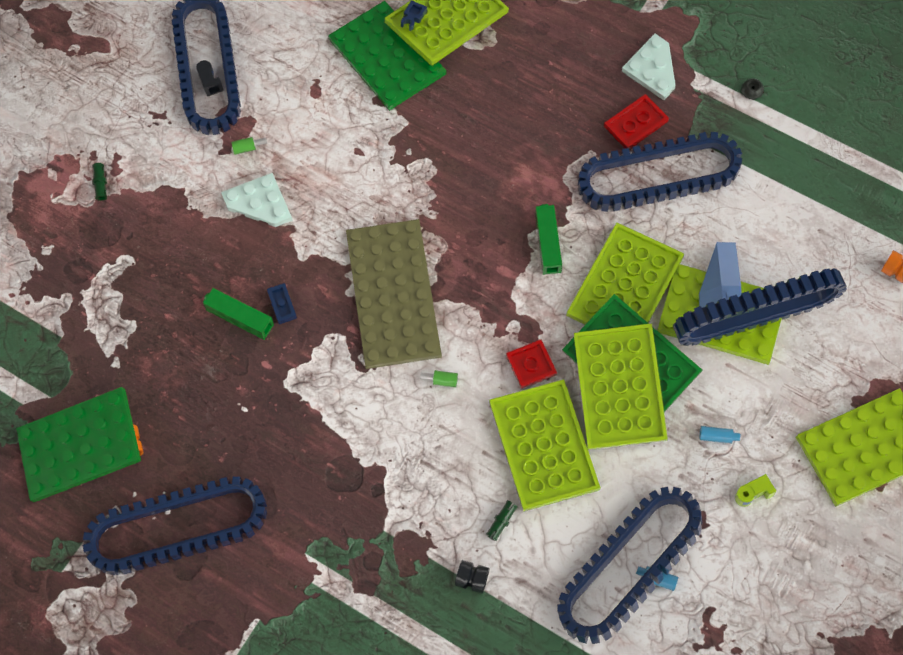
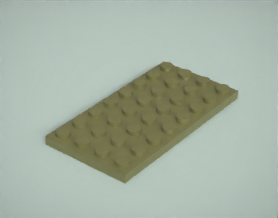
(393, 294)

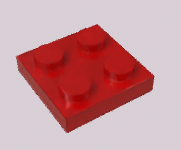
(531, 364)

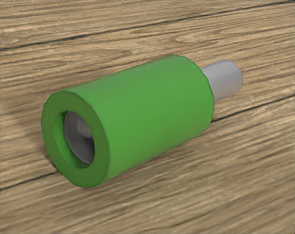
(247, 145)
(441, 378)

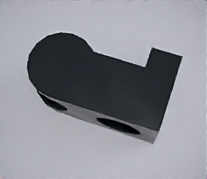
(210, 84)

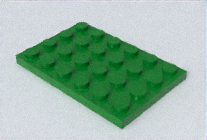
(384, 58)
(674, 367)
(78, 444)

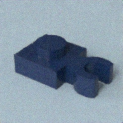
(413, 13)

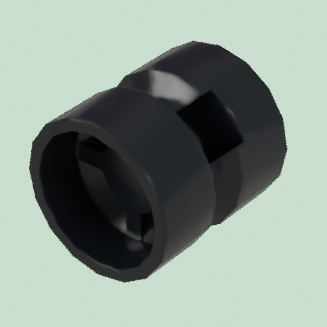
(472, 576)

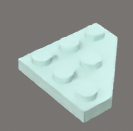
(653, 67)
(259, 201)

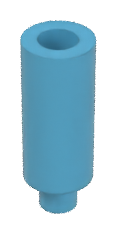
(718, 434)
(669, 581)

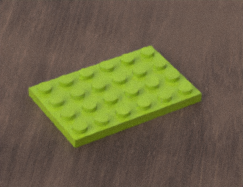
(446, 25)
(630, 268)
(683, 296)
(620, 386)
(544, 445)
(858, 448)

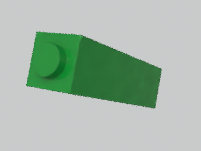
(548, 239)
(238, 313)

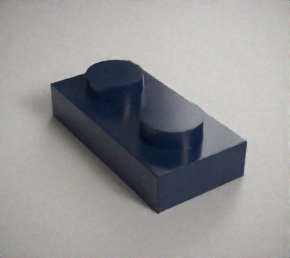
(281, 303)

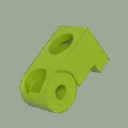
(753, 490)

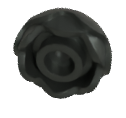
(751, 93)

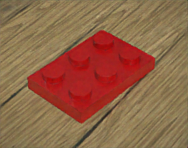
(636, 122)

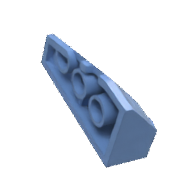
(722, 275)

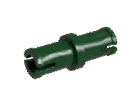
(99, 181)
(501, 520)

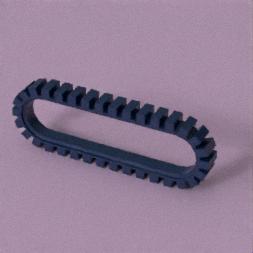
(186, 86)
(660, 191)
(759, 307)
(112, 566)
(646, 582)

